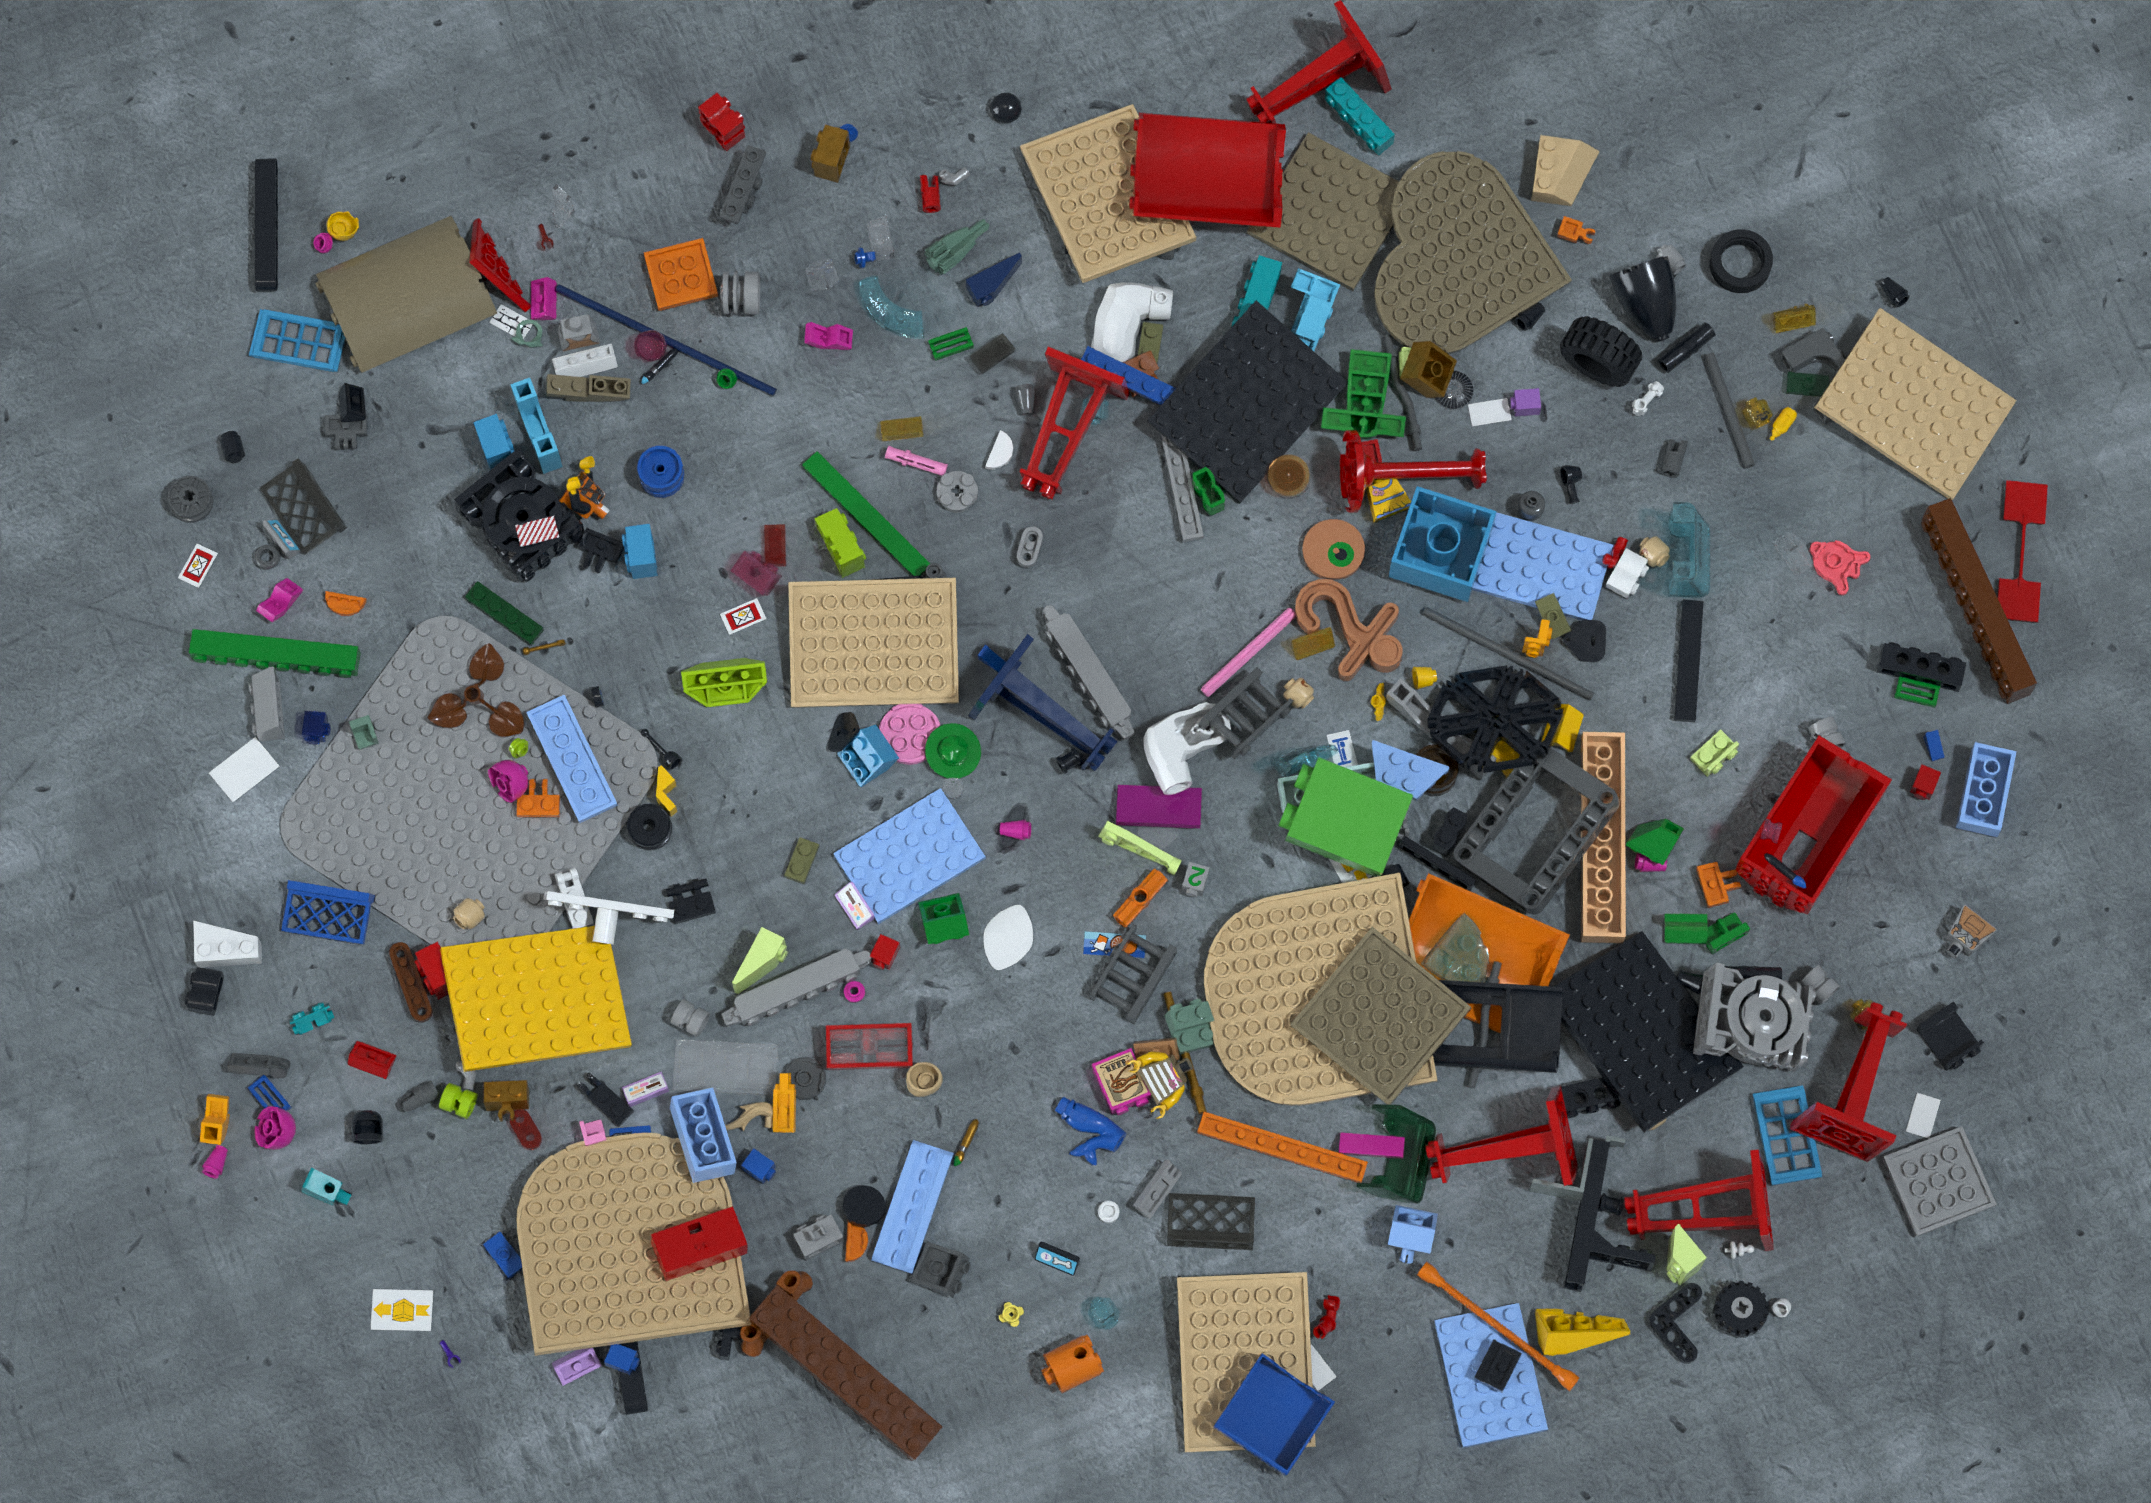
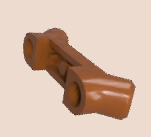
(792, 1283)

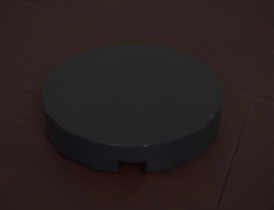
(863, 1206)

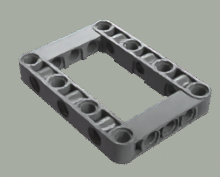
(1567, 852)

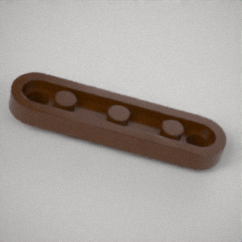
(410, 982)

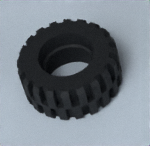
(1601, 351)

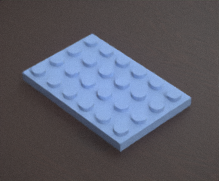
(1535, 560)
(909, 855)
(1481, 1411)

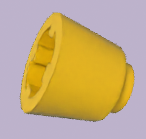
(1423, 677)

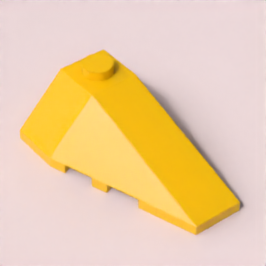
(1567, 1333)

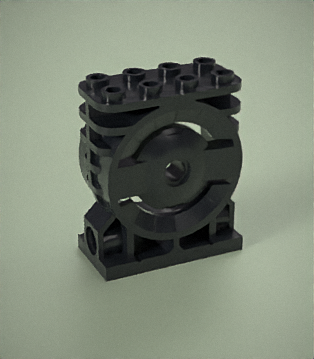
(497, 485)

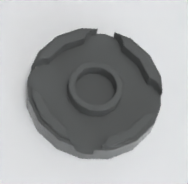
(808, 1077)

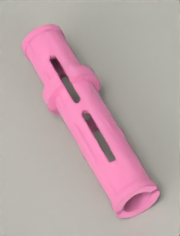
(914, 460)

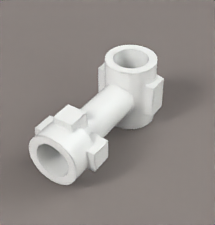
(1639, 405)

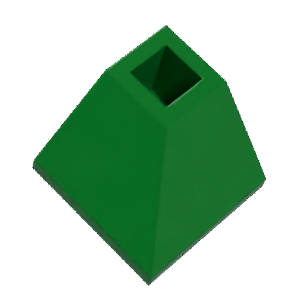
(1655, 839)

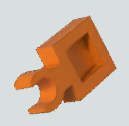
(1572, 230)

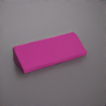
(1371, 1145)

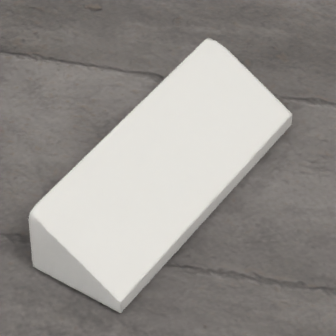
(586, 362)

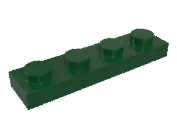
(504, 613)

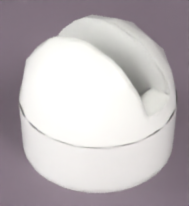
(1781, 1307)

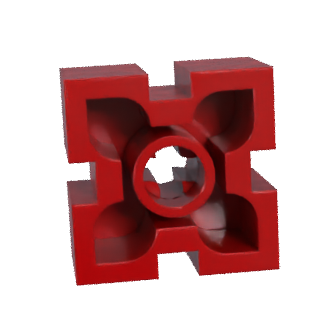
(722, 121)

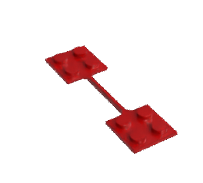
(2026, 505)

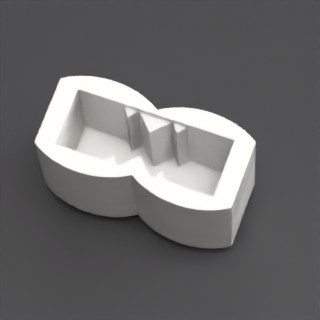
(1627, 573)

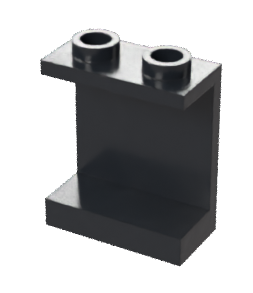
(1949, 1037)

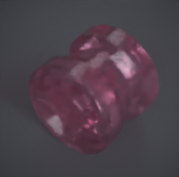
(1771, 830)

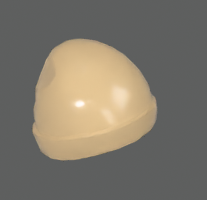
(923, 1079)

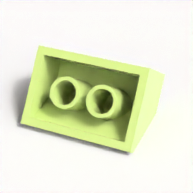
(1683, 1256)

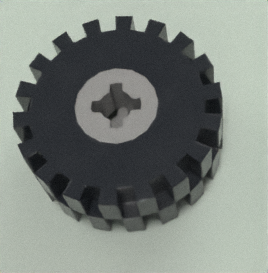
(1736, 1318)

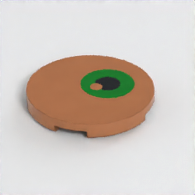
(1333, 549)

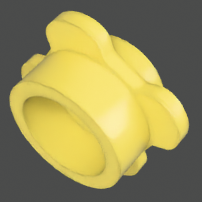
(1009, 1308)

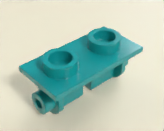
(303, 1020)

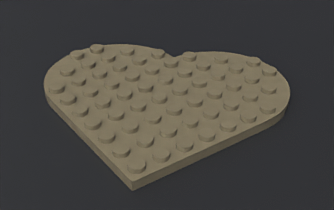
(1463, 255)

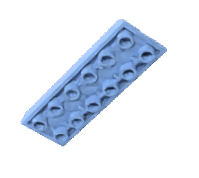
(912, 1206)

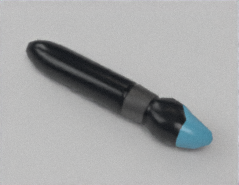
(648, 376)

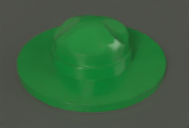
(952, 751)

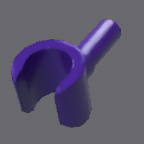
(450, 1355)

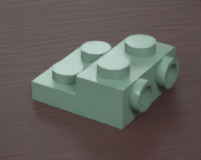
(1191, 1025)

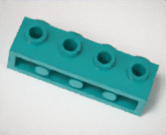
(1359, 116)

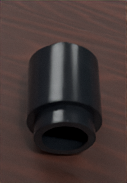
(232, 447)

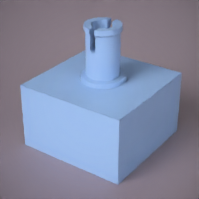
(1412, 1231)

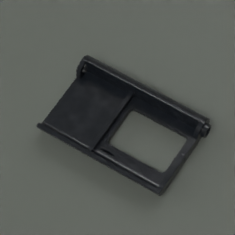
(1528, 1028)

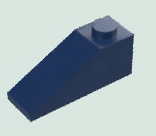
(988, 284)

